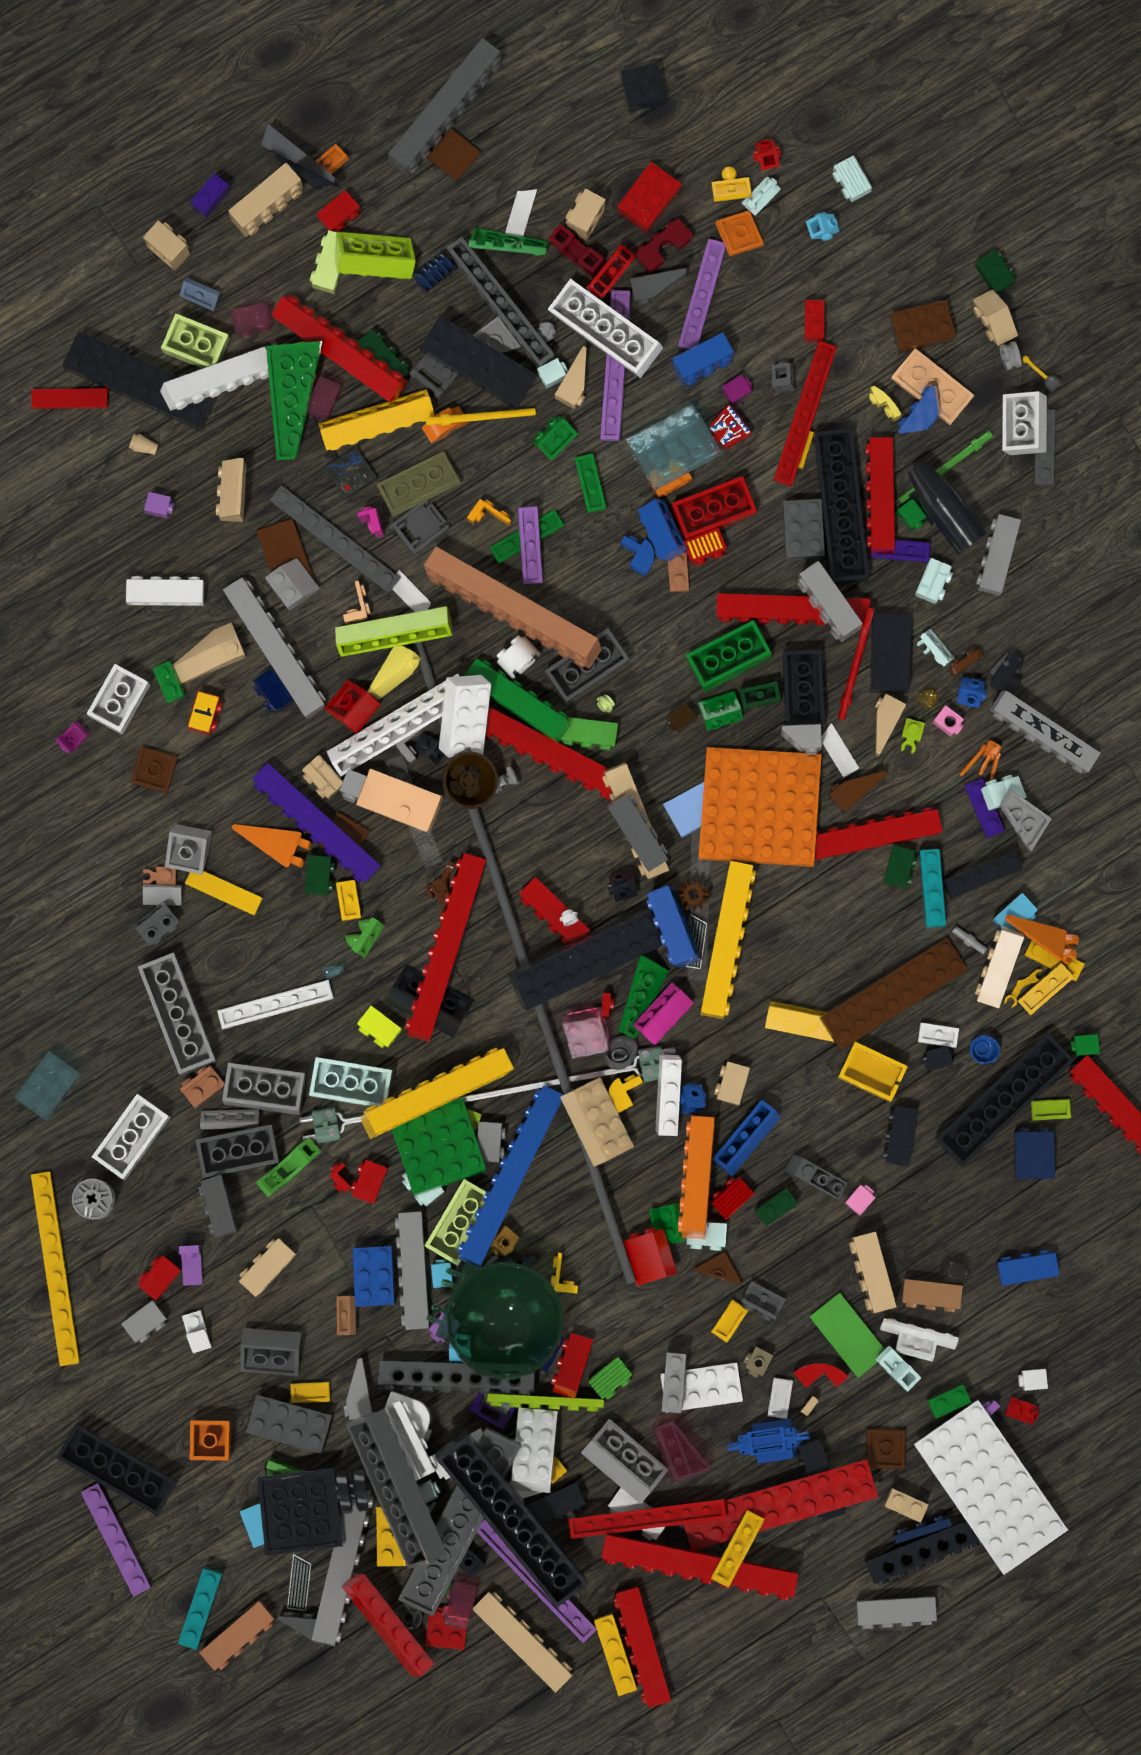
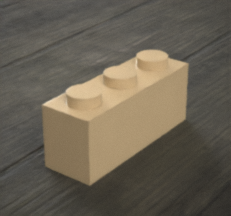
(266, 1267)

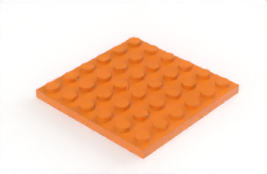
(760, 807)

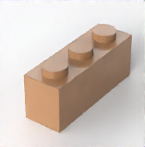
(931, 1295)

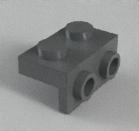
(762, 1300)

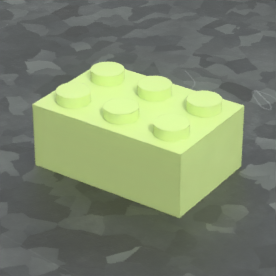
(194, 342)

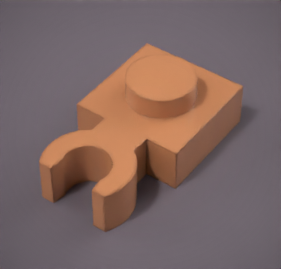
(162, 876)

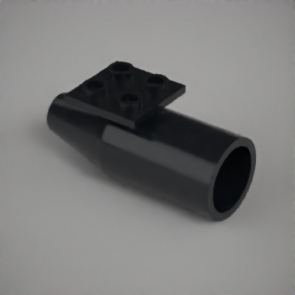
(945, 508)

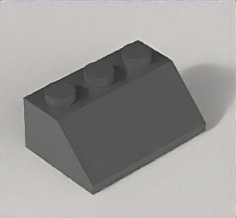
(218, 1206)
(270, 1352)

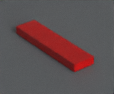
(69, 398)

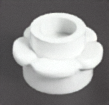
(569, 917)

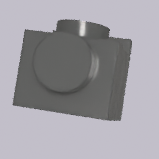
(783, 384)

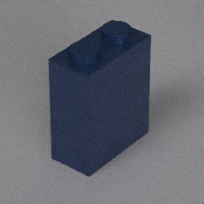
(1034, 1154)

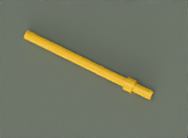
(445, 419)

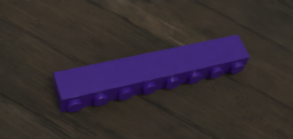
(317, 823)

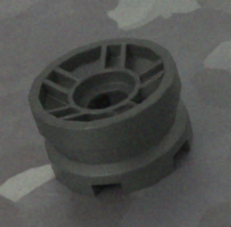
(416, 1616)

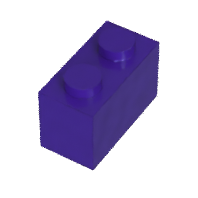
(210, 196)

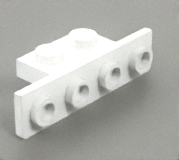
(916, 1340)

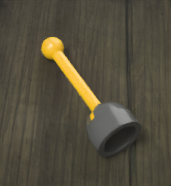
(1051, 382)

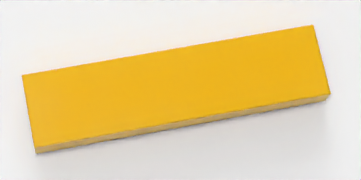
(224, 891)
(737, 1549)

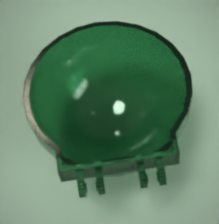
(501, 1319)

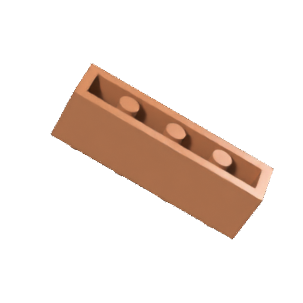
(237, 1635)

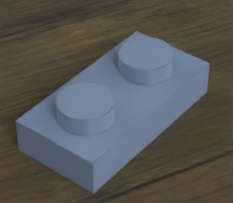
(200, 294)

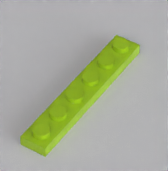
(552, 1402)

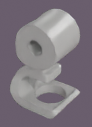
(509, 778)

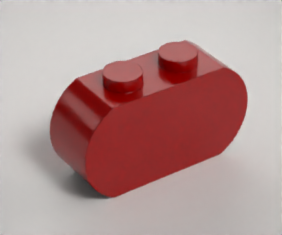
(610, 271)

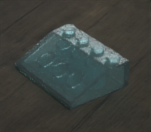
(673, 447)

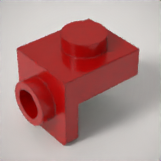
(607, 1004)
(340, 1184)
(1022, 1411)

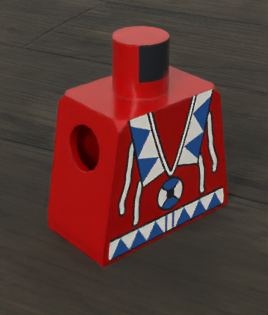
(729, 429)

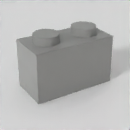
(352, 786)
(490, 1141)
(144, 1322)

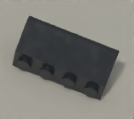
(452, 1010)

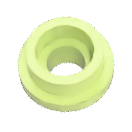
(605, 703)

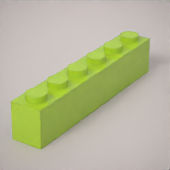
(393, 631)

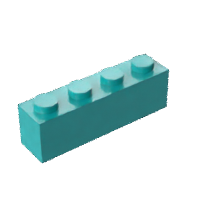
(932, 888)
(200, 1608)

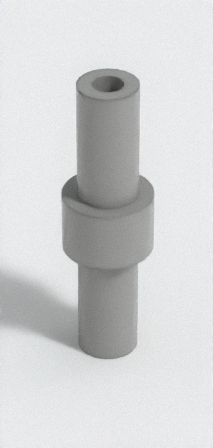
(969, 940)

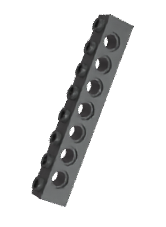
(500, 302)
(388, 1369)

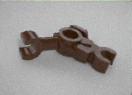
(439, 886)

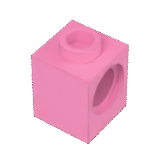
(948, 713)
(860, 1199)

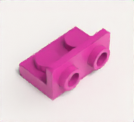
(373, 519)

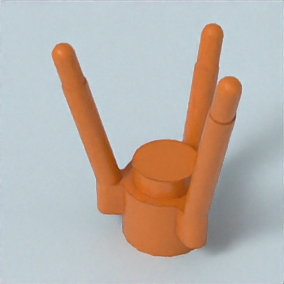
(991, 751)

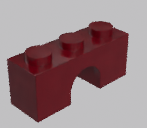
(674, 234)
(572, 249)

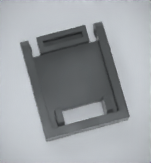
(423, 524)

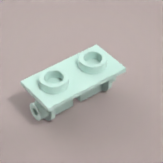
(761, 195)

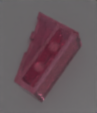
(678, 1453)

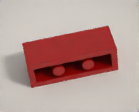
(571, 1365)

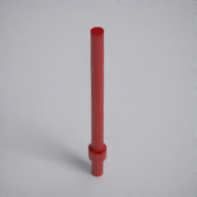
(846, 700)

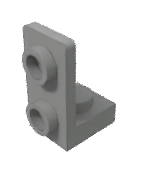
(408, 752)

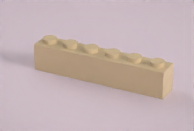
(620, 783)
(522, 1641)

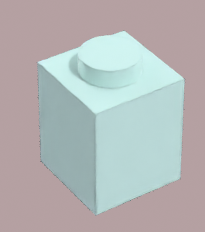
(552, 373)

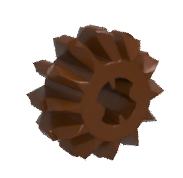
(686, 896)

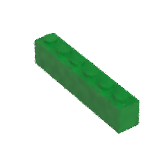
(522, 703)

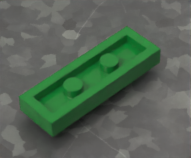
(590, 483)

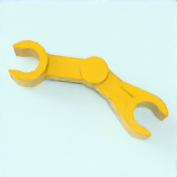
(1020, 984)

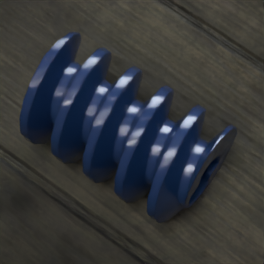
(433, 272)

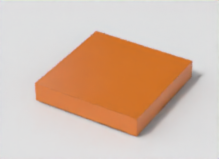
(739, 233)

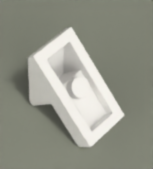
(196, 1331)

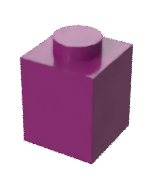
(737, 390)

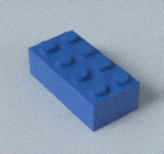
(674, 927)

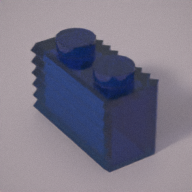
(273, 691)

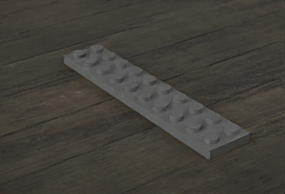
(456, 1530)

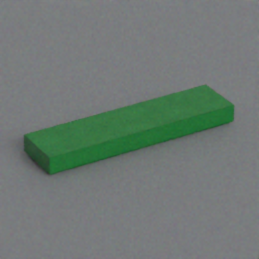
(511, 545)

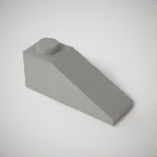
(358, 1397)

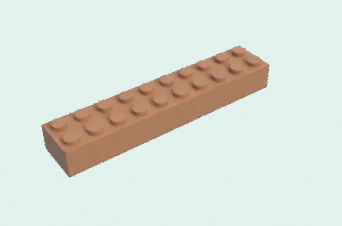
(513, 608)

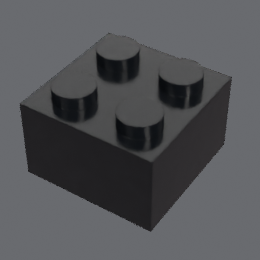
(643, 87)

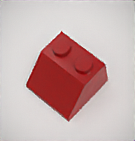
(352, 706)

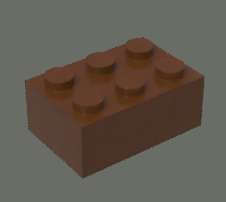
(922, 326)

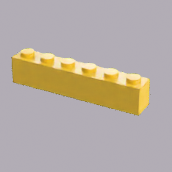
(376, 420)

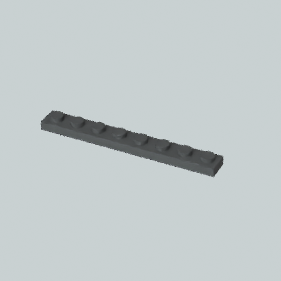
(334, 539)

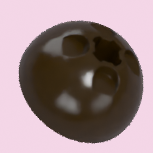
(480, 780)

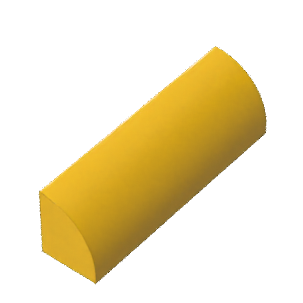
(796, 1020)

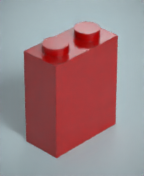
(650, 1256)

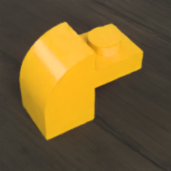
(619, 1094)

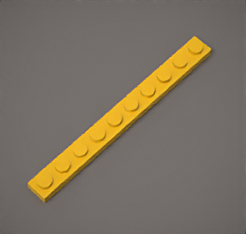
(55, 1269)

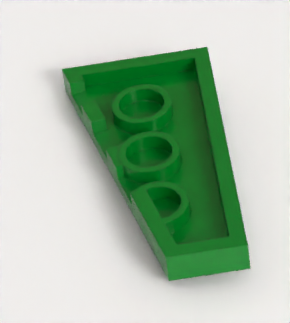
(502, 241)
(643, 992)

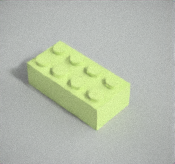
(456, 1221)

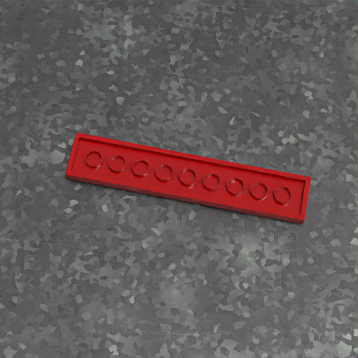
(789, 1502)

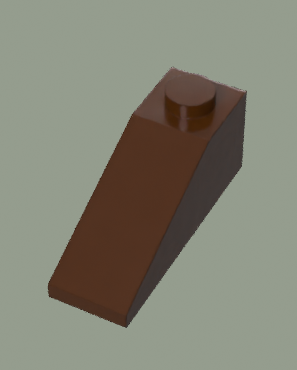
(852, 791)

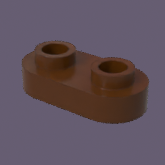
(971, 657)

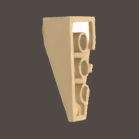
(210, 654)

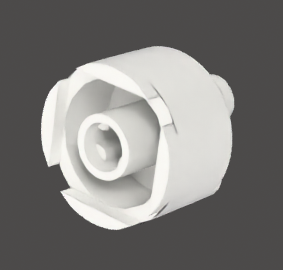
(518, 656)

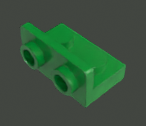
(554, 437)
(721, 710)
(667, 1219)

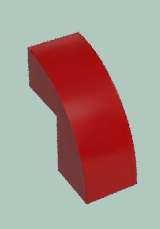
(809, 1373)

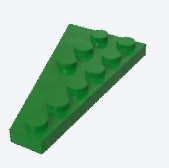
(291, 383)

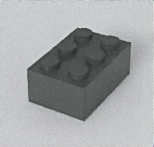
(803, 530)

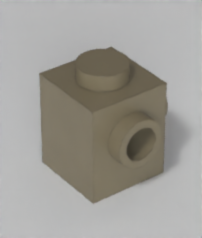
(757, 1362)

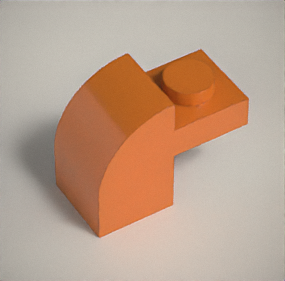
(439, 432)

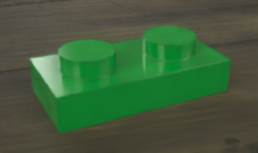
(169, 682)

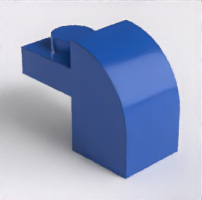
(644, 555)

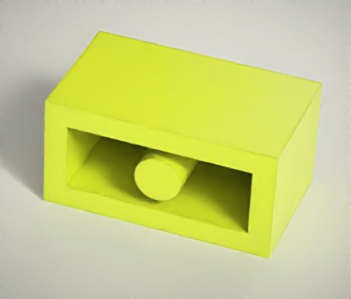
(379, 1027)

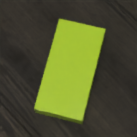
(1050, 1109)

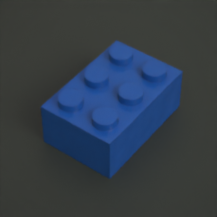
(703, 360)
(373, 1276)

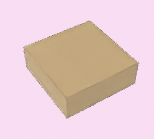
(809, 1405)

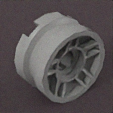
(1010, 355)

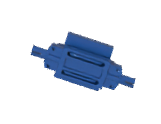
(770, 1441)

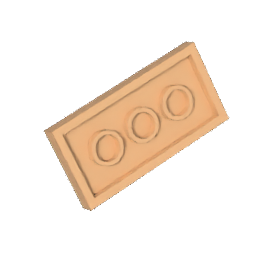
(919, 372)

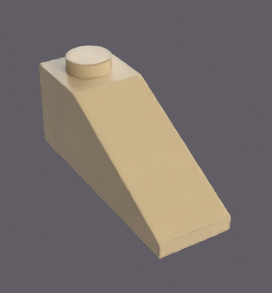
(572, 386)
(886, 718)

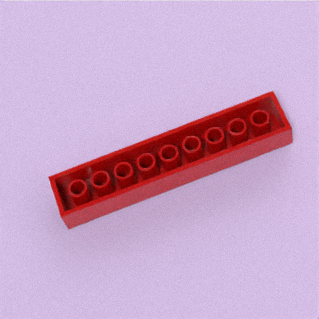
(697, 1565)

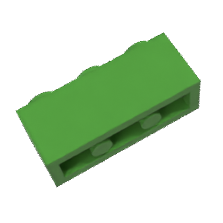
(590, 734)

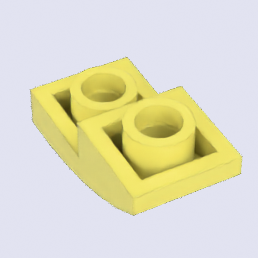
(880, 399)

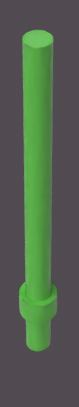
(974, 445)

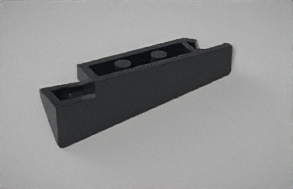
(298, 161)

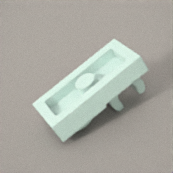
(933, 643)

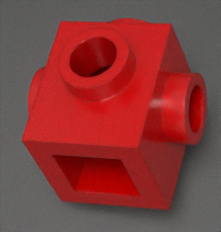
(767, 154)

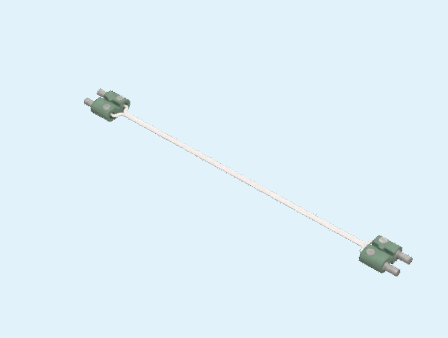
(326, 1119)

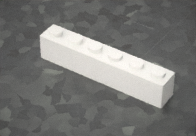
(215, 379)

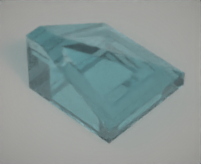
(332, 971)

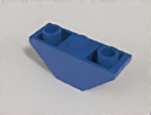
(923, 413)

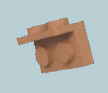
(202, 1086)

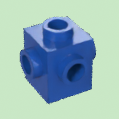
(971, 692)
(692, 1098)

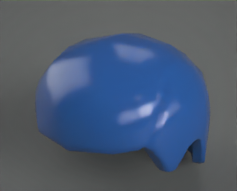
(984, 1049)

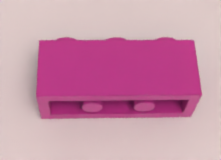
(663, 1014)

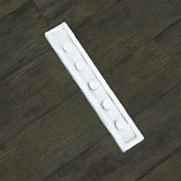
(275, 1004)

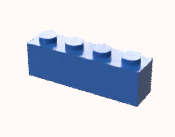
(746, 1138)

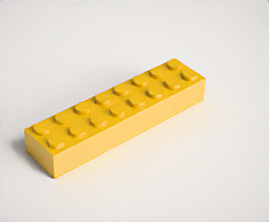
(726, 940)
(437, 1093)

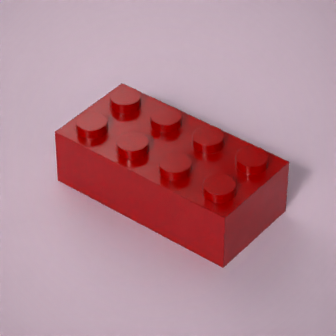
(714, 508)

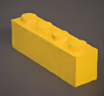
(615, 1654)

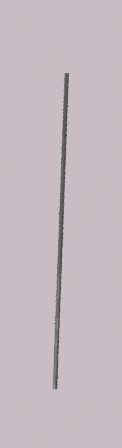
(540, 1009)

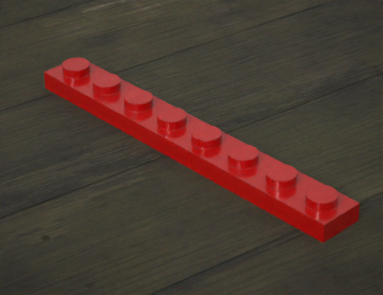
(804, 413)
(647, 1518)

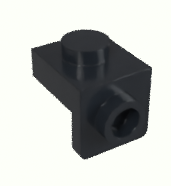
(429, 748)

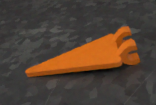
(276, 843)
(1048, 937)

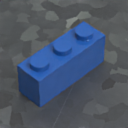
(662, 530)
(1027, 1268)

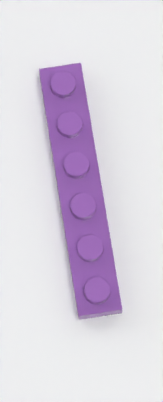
(702, 294)
(116, 1539)

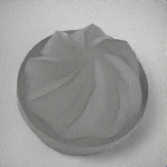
(546, 331)

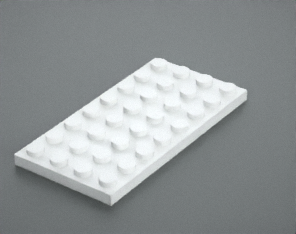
(990, 1487)

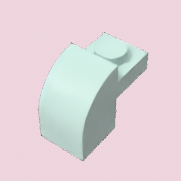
(898, 1368)

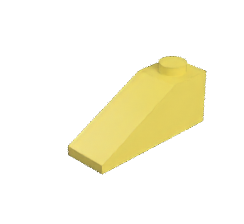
(396, 668)

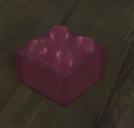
(586, 1032)

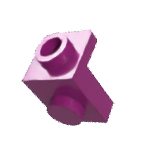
(72, 737)

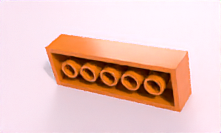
(698, 1174)

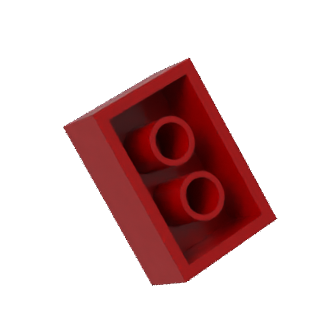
(649, 197)

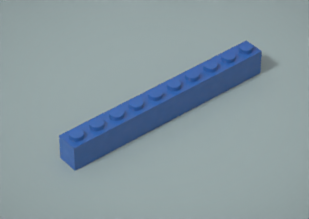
(512, 1173)

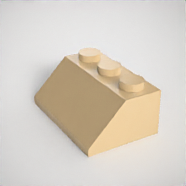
(231, 490)

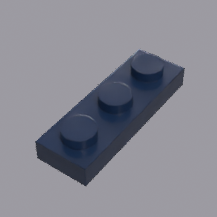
(922, 1529)

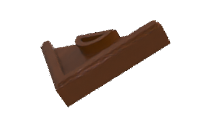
(720, 1268)

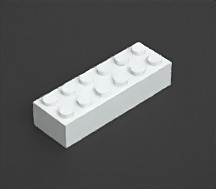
(605, 328)

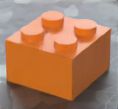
(210, 1440)

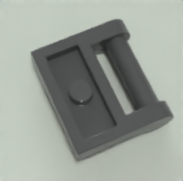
(436, 370)

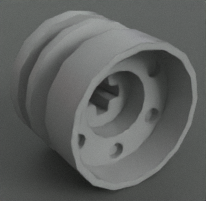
(104, 1195)

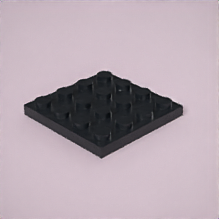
(300, 1511)

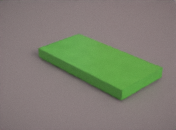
(848, 1334)

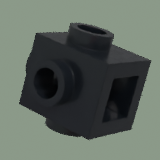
(622, 886)

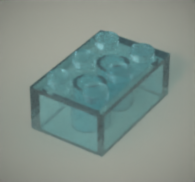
(48, 1086)

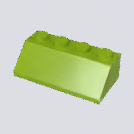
(374, 255)

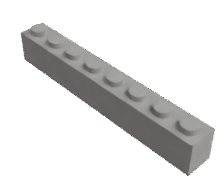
(274, 648)
(340, 1570)

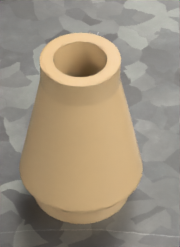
(142, 444)

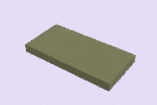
(418, 483)

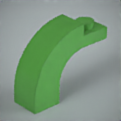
(289, 1167)

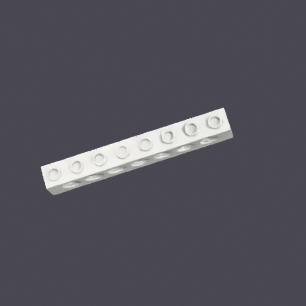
(388, 730)

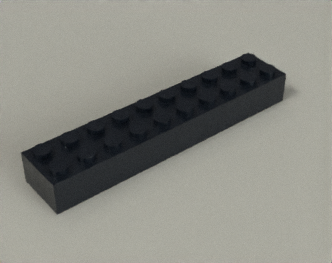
(511, 1518)

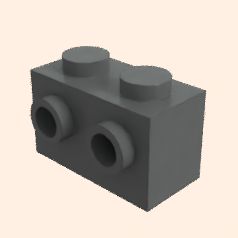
(156, 924)

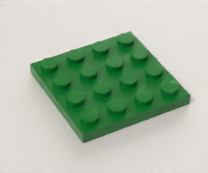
(439, 1147)

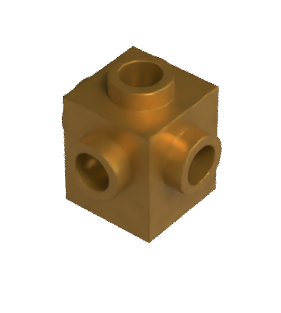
(503, 1241)

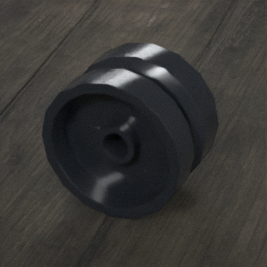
(351, 1491)

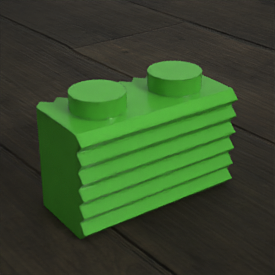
(610, 1378)

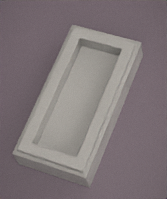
(162, 893)

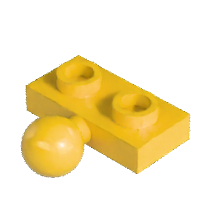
(731, 187)

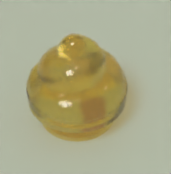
(928, 698)

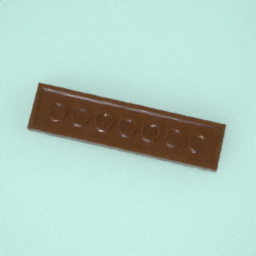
(893, 994)

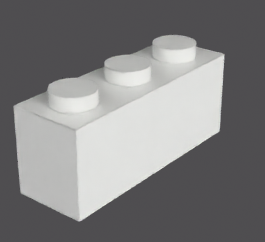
(624, 1502)

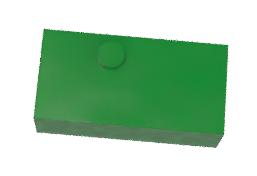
(728, 656)

